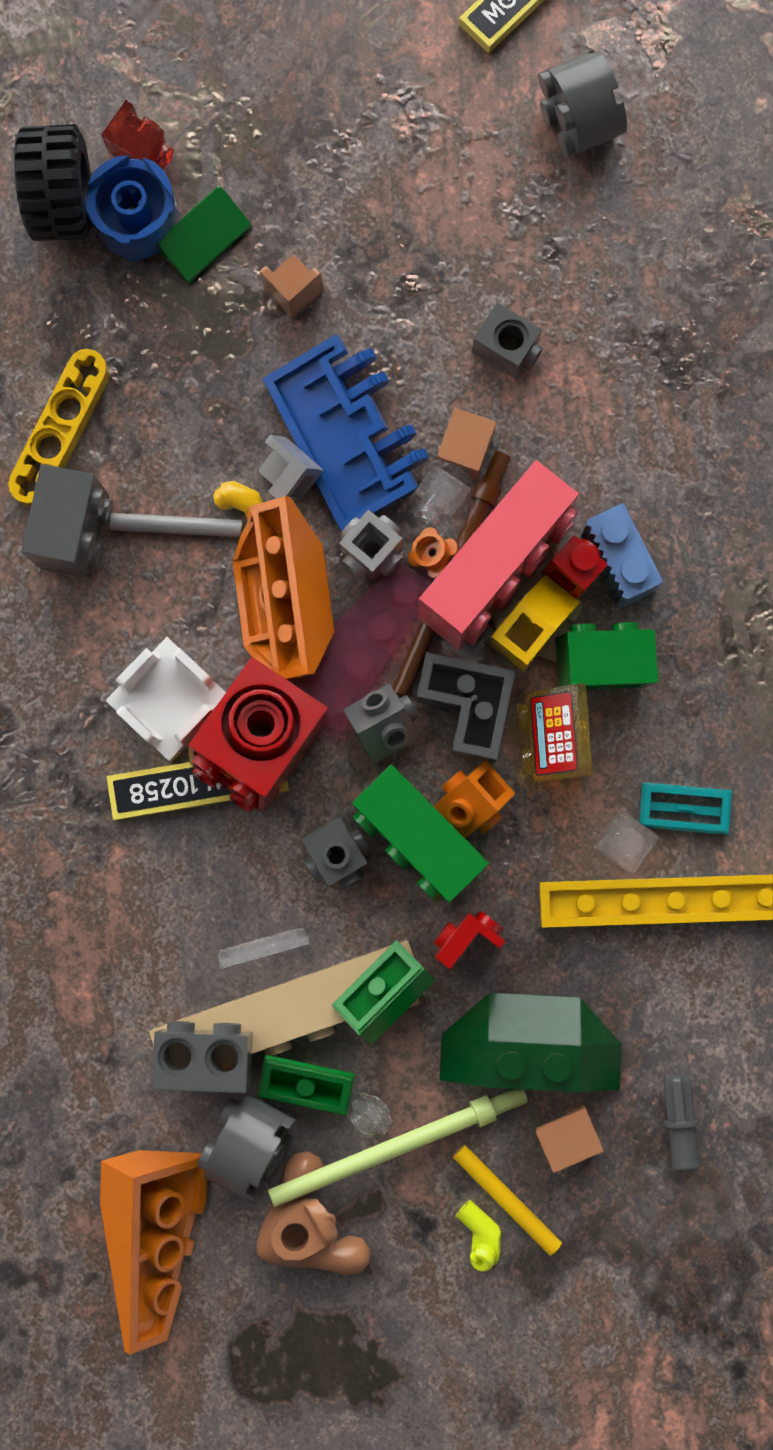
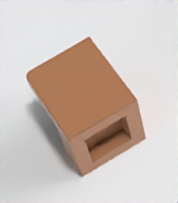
(292, 285)
(467, 441)
(569, 1139)

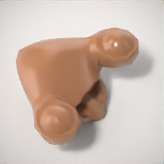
(305, 1233)

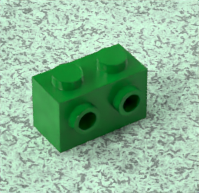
(607, 658)

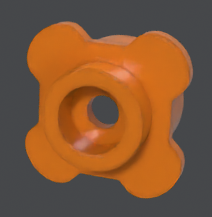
(421, 548)

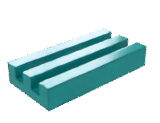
(647, 805)

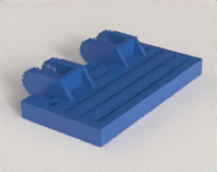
(338, 430)

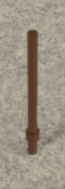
(484, 497)

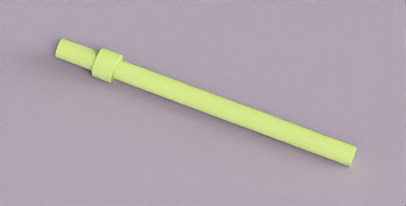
(481, 1112)

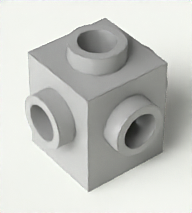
(366, 532)

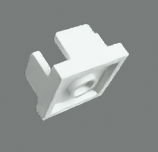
(165, 698)

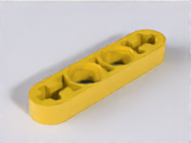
(53, 426)

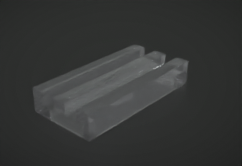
(263, 947)

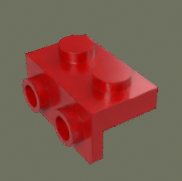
(455, 939)

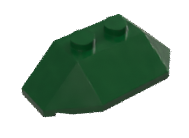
(531, 1045)

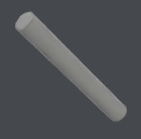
(176, 525)

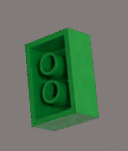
(418, 835)

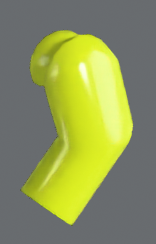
(485, 1236)

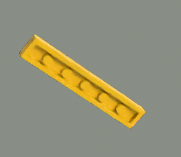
(656, 901)

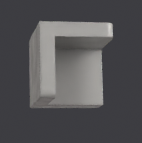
(289, 469)

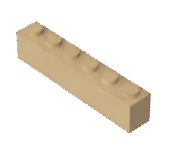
(281, 1011)

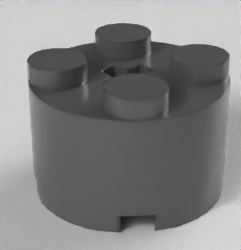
(582, 102)
(248, 1147)

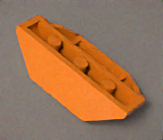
(282, 589)

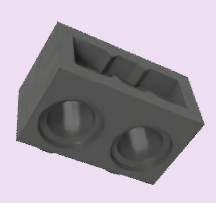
(203, 1071)

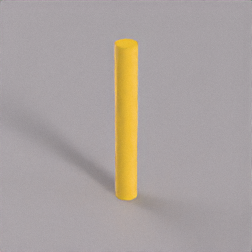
(507, 1200)

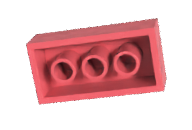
(497, 556)

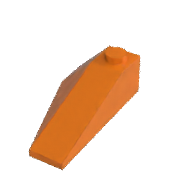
(147, 1224)

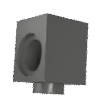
(503, 323)

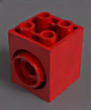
(250, 764)

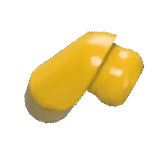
(237, 496)

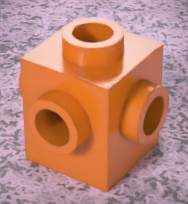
(474, 799)

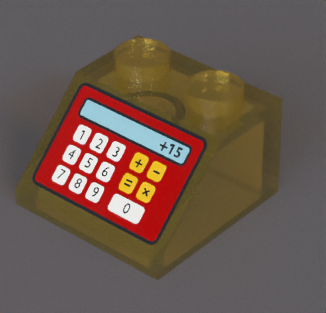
(556, 735)

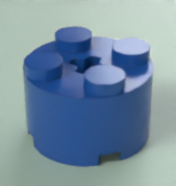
(125, 184)

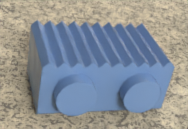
(629, 566)

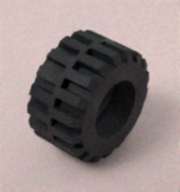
(52, 182)

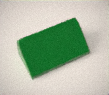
(203, 234)
(383, 992)
(306, 1085)

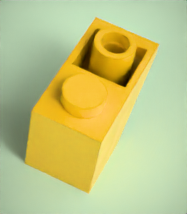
(533, 622)

